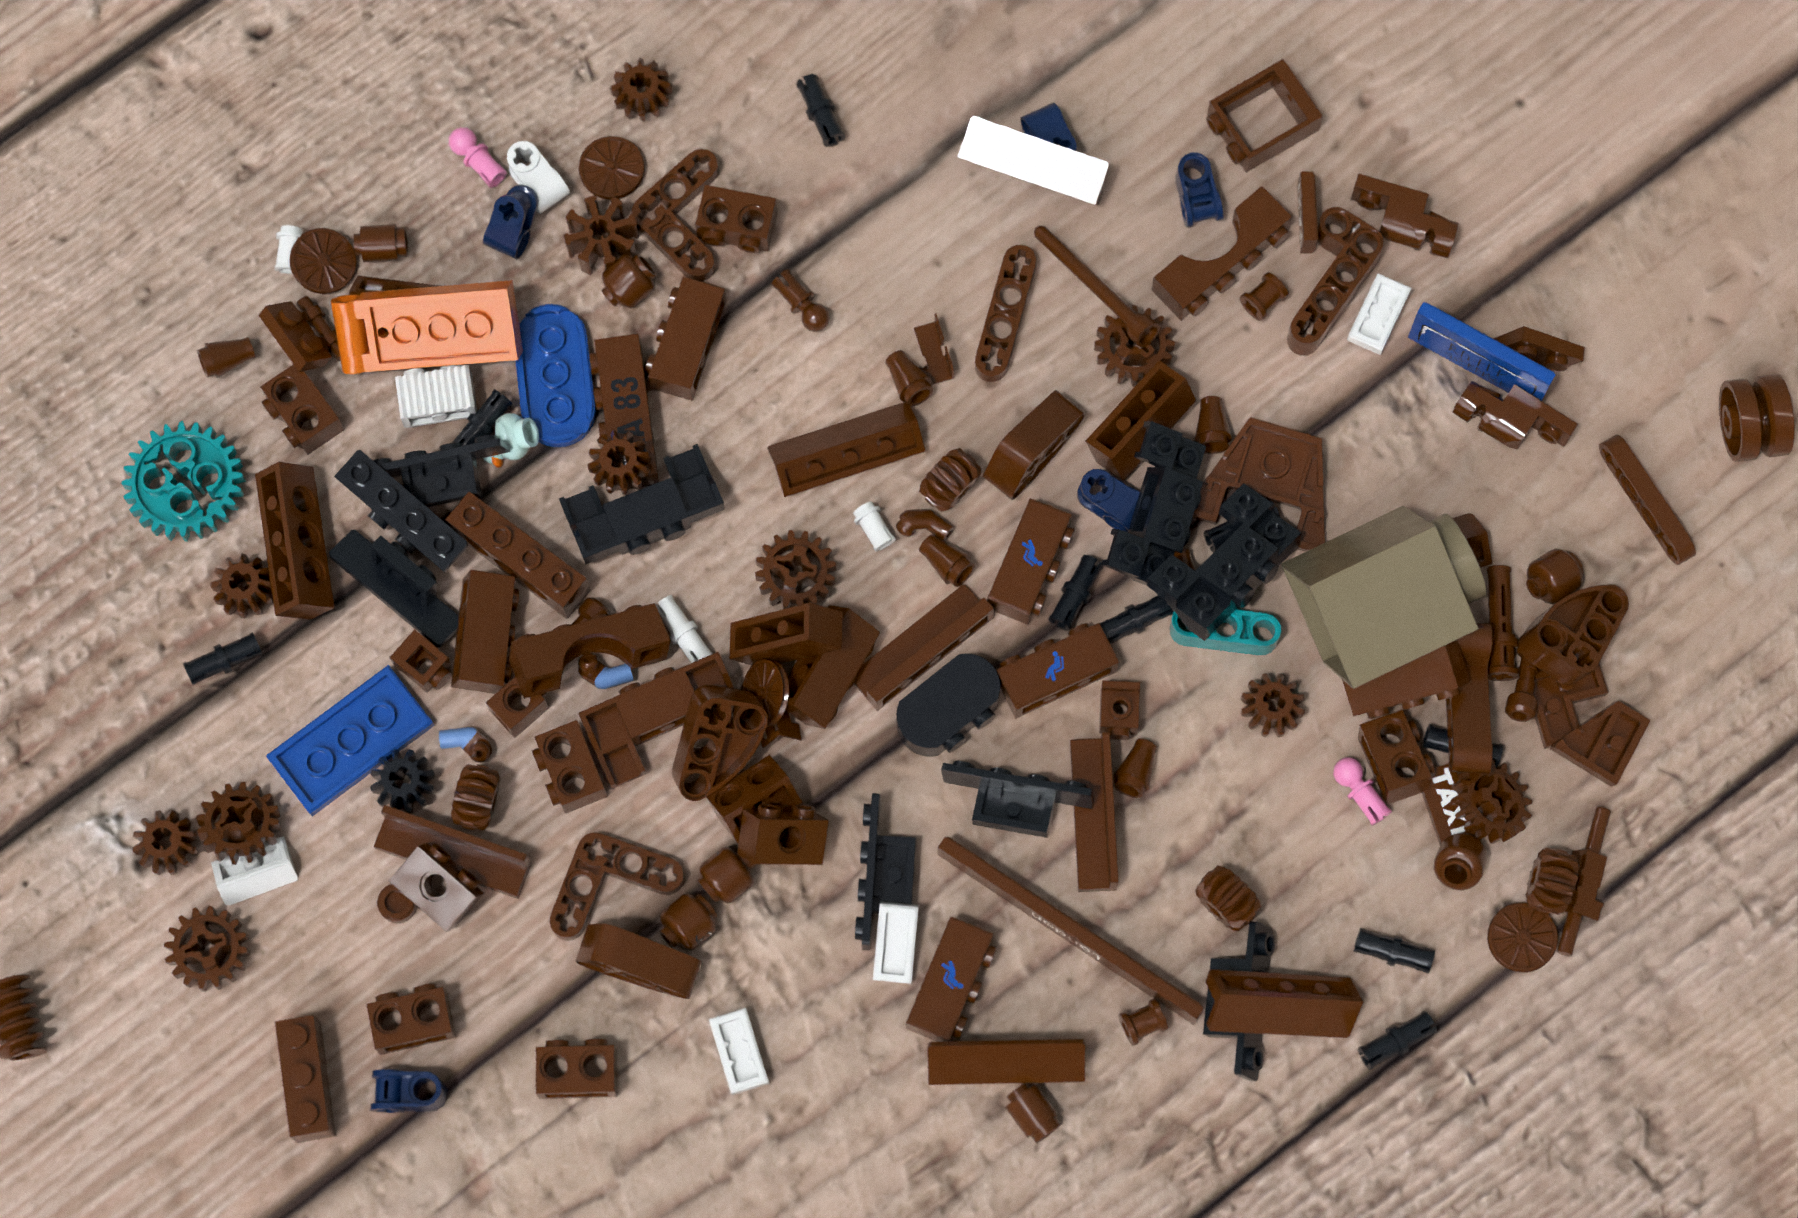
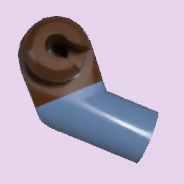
(602, 676)
(469, 740)

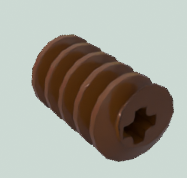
(15, 1025)

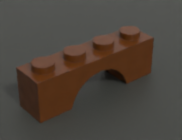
(1190, 282)
(631, 635)

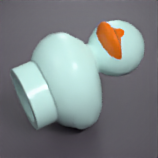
(518, 433)

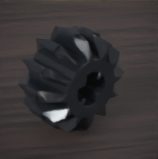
(396, 770)

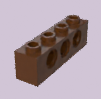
(294, 541)
(518, 555)

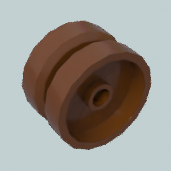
(1756, 417)

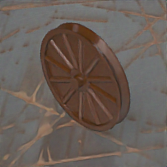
(611, 167)
(322, 261)
(771, 686)
(1522, 938)

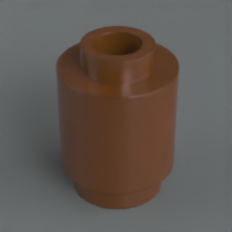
(381, 243)
(1032, 1112)

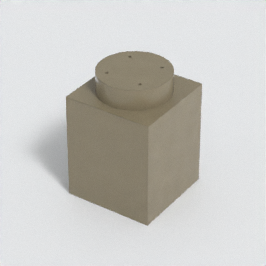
(1386, 593)

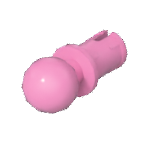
(464, 143)
(1349, 773)

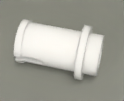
(287, 238)
(873, 526)

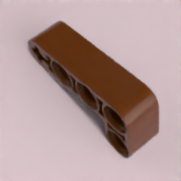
(1330, 287)
(1469, 711)

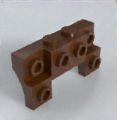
(646, 713)

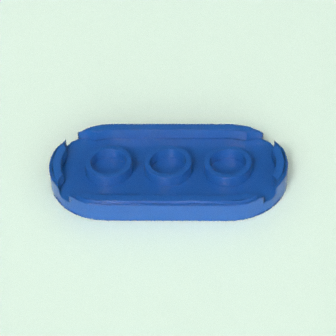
(556, 375)

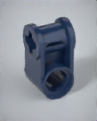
(1048, 125)
(1197, 196)
(512, 221)
(1113, 503)
(399, 1091)

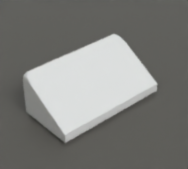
(254, 878)

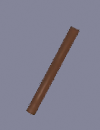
(1593, 843)

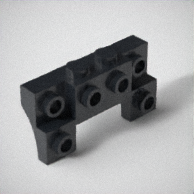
(1163, 506)
(646, 514)
(1233, 571)

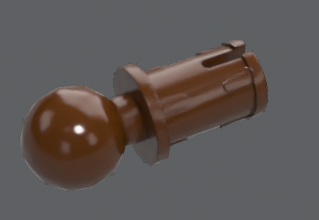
(814, 315)

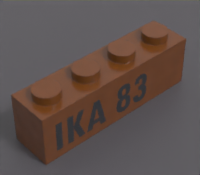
(624, 395)

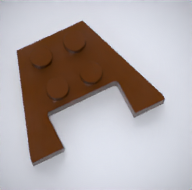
(1278, 466)

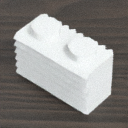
(435, 395)

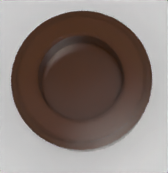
(395, 905)

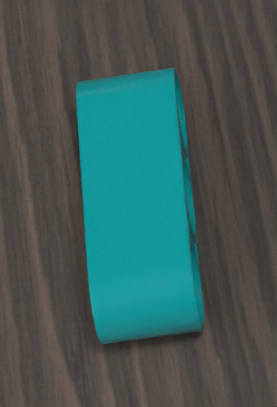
(1241, 641)

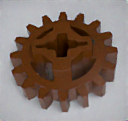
(1126, 357)
(782, 565)
(1491, 802)
(241, 807)
(191, 952)

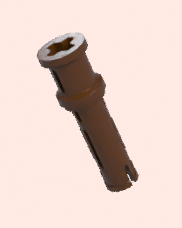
(1502, 657)

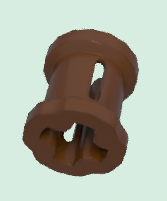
(1264, 296)
(1143, 1022)

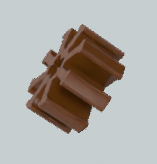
(585, 230)

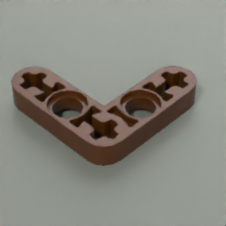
(666, 220)
(596, 872)

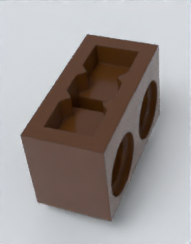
(739, 209)
(306, 406)
(1387, 758)
(575, 765)
(757, 785)
(412, 1030)
(575, 1081)

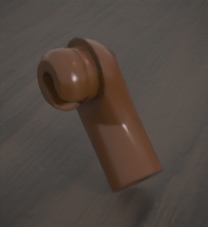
(923, 519)

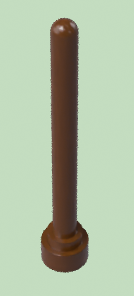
(1140, 327)

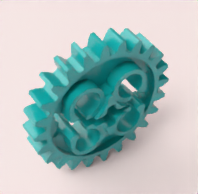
(160, 504)

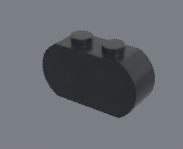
(949, 706)

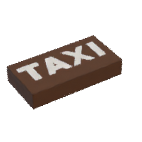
(1307, 212)
(1439, 804)

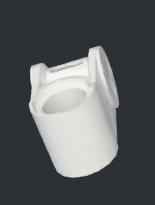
(538, 175)

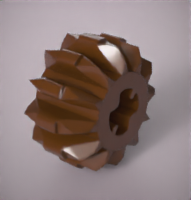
(655, 92)
(626, 474)
(950, 479)
(229, 592)
(1258, 705)
(475, 797)
(152, 850)
(1552, 881)
(1228, 898)

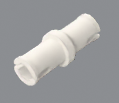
(682, 630)

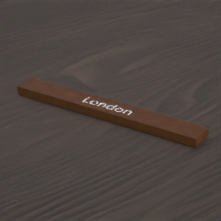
(1070, 930)

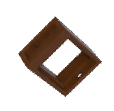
(1291, 94)

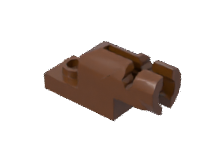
(1405, 216)
(1514, 416)

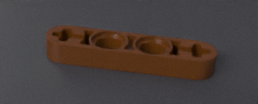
(1005, 313)
(1647, 499)

